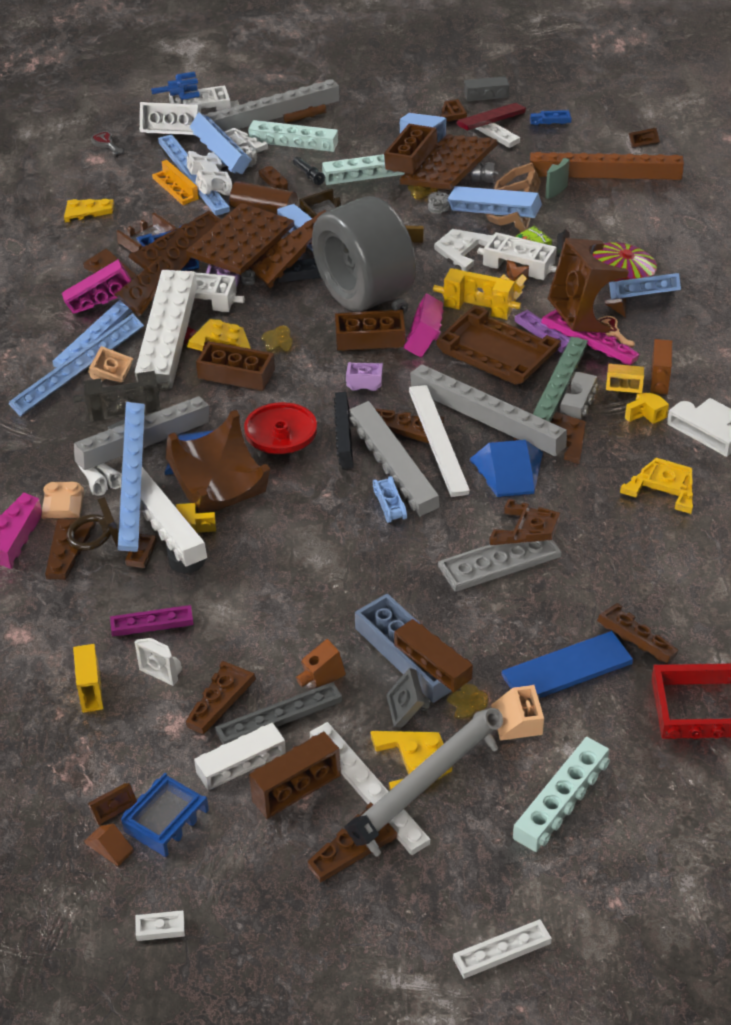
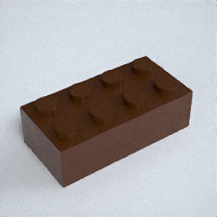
(410, 148)
(370, 330)
(235, 365)
(295, 774)

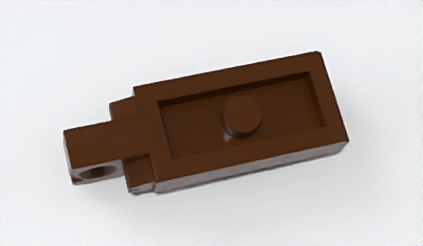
(273, 178)

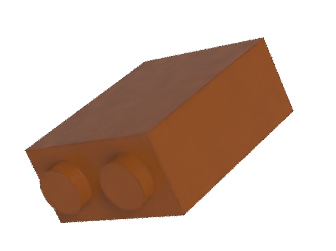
(661, 366)

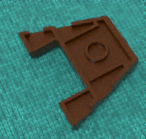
(575, 435)
(531, 527)

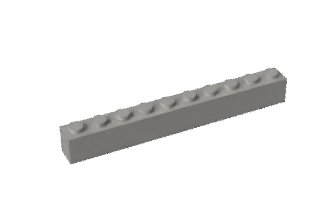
(277, 105)
(491, 410)

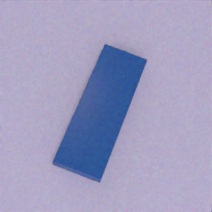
(570, 665)

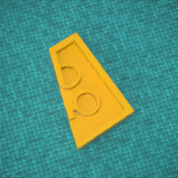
(82, 208)

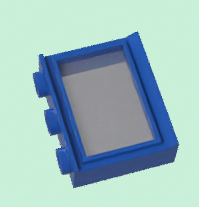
(162, 813)

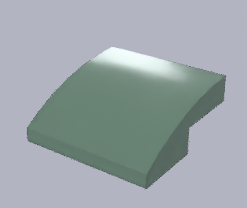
(557, 178)

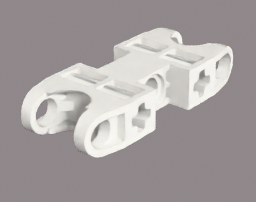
(209, 173)

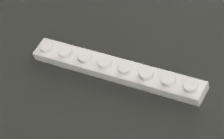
(372, 790)

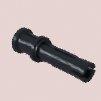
(312, 173)

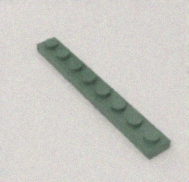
(560, 378)

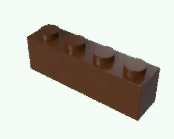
(433, 655)

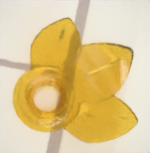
(419, 192)
(277, 338)
(468, 701)

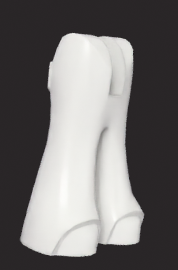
(101, 476)

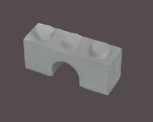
(580, 396)

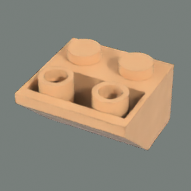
(520, 713)

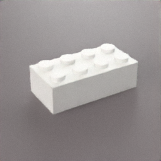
(167, 117)

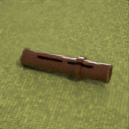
(301, 114)

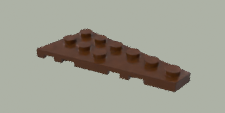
(175, 243)
(284, 253)

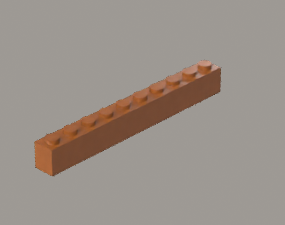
(612, 165)

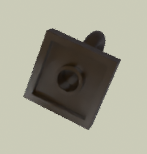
(107, 525)

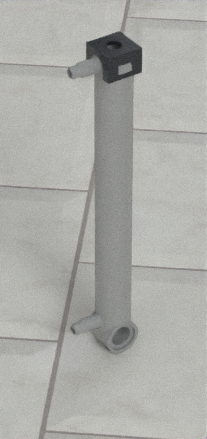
(366, 827)

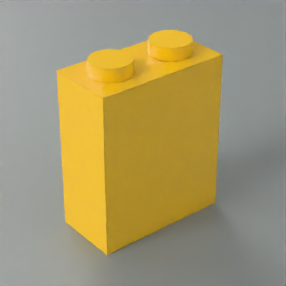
(625, 378)
(88, 678)

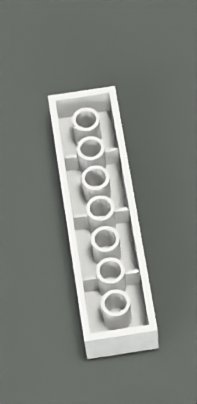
(167, 325)

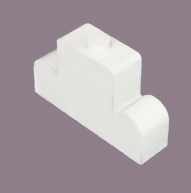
(707, 423)

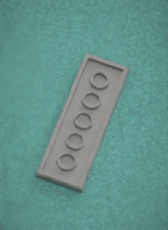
(495, 561)

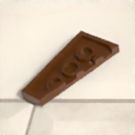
(142, 288)
(639, 634)

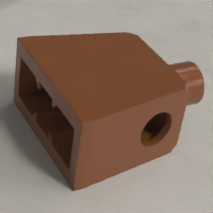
(321, 666)

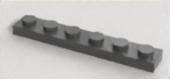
(281, 712)

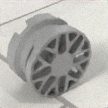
(438, 203)

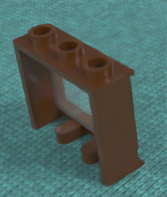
(132, 244)

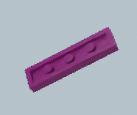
(151, 620)

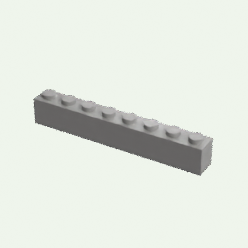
(157, 427)
(394, 459)

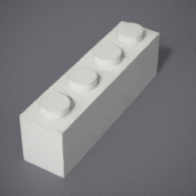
(240, 756)

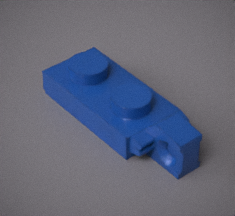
(550, 117)

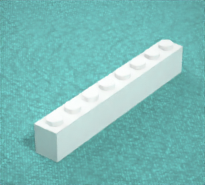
(170, 523)

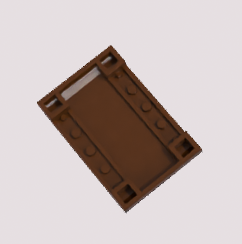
(496, 346)

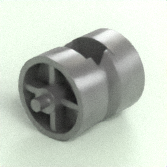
(483, 172)

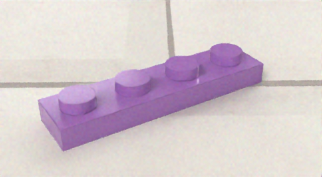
(533, 324)

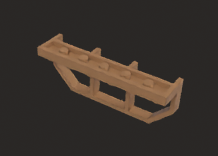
(531, 184)

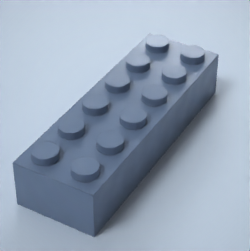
(377, 624)

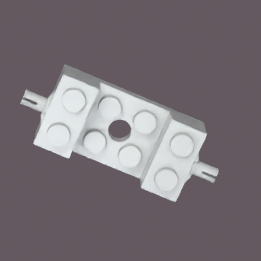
(209, 97)
(504, 247)
(219, 289)

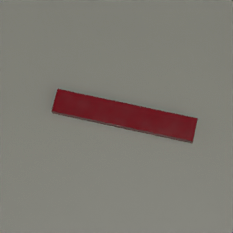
(491, 116)

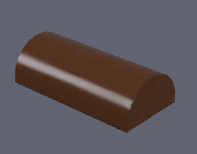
(261, 196)

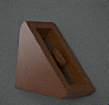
(644, 137)
(618, 305)

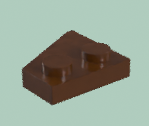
(453, 110)

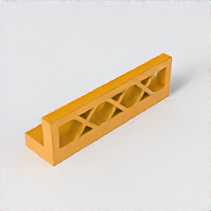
(179, 181)

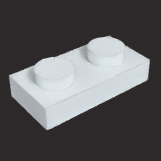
(160, 925)

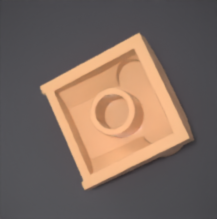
(110, 365)
(62, 500)

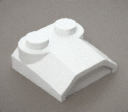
(157, 660)

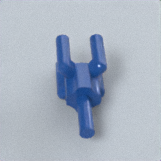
(179, 86)

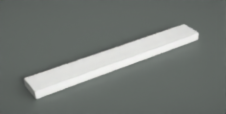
(439, 441)

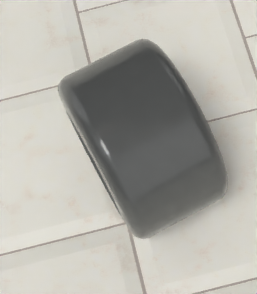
(364, 253)

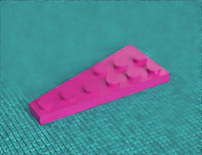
(596, 340)

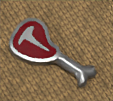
(104, 140)

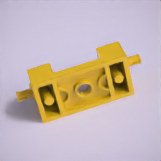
(462, 287)

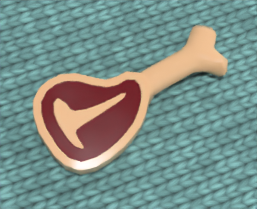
(614, 331)

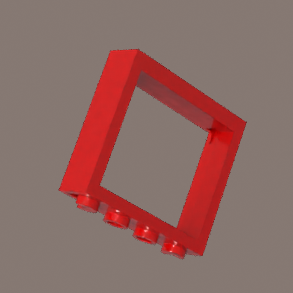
(685, 675)

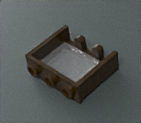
(319, 202)

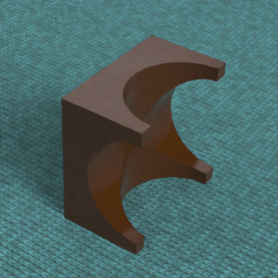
(579, 281)
(217, 467)

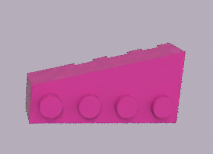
(96, 288)
(425, 325)
(16, 526)

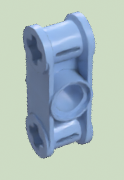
(389, 499)

